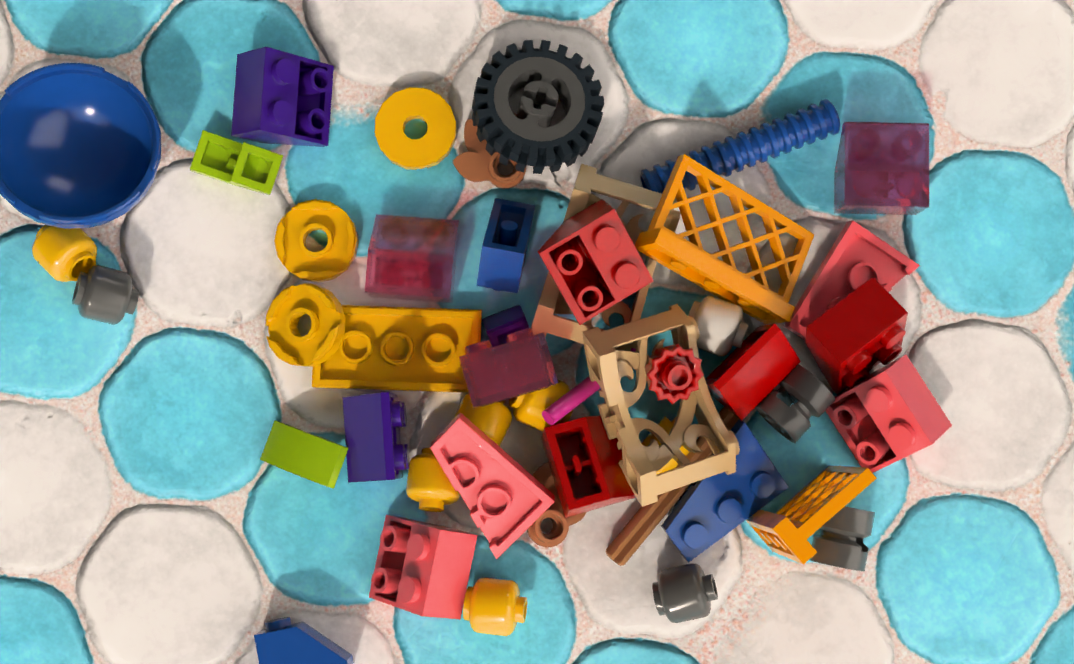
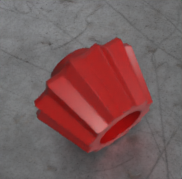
(673, 373)

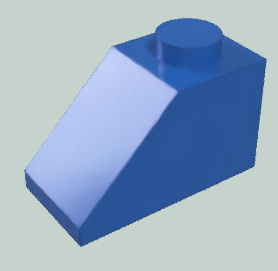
(505, 245)
(297, 644)

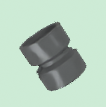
(809, 400)
(842, 539)

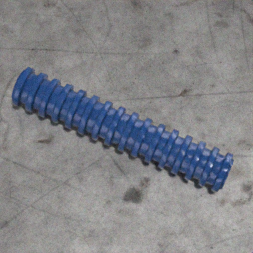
(753, 146)

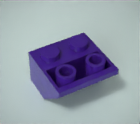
(282, 98)
(373, 437)

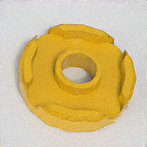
(410, 105)
(292, 235)
(326, 325)

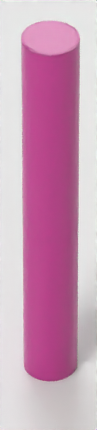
(571, 400)

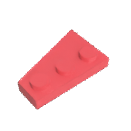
(848, 265)
(493, 485)

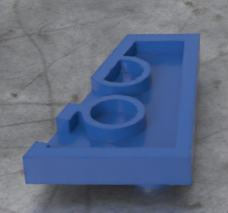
(723, 500)

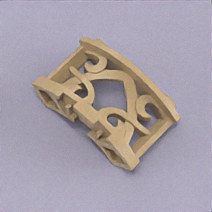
(551, 299)
(640, 461)

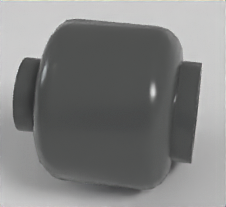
(105, 294)
(684, 593)

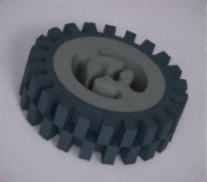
(545, 79)

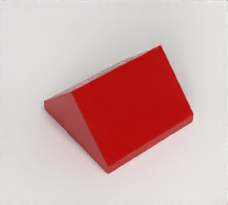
(752, 370)

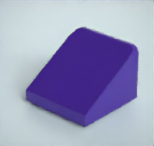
(504, 323)

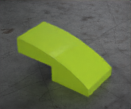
(236, 163)
(304, 454)

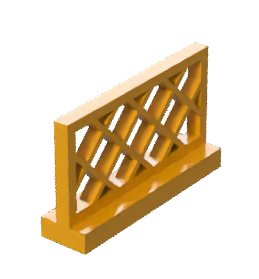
(708, 271)
(809, 510)

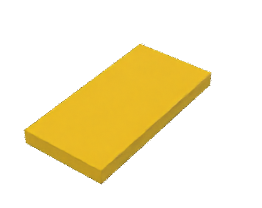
(401, 349)

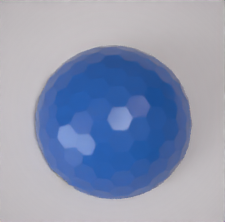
(76, 145)

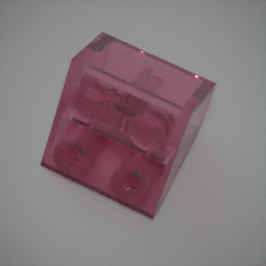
(882, 169)
(412, 258)
(507, 369)

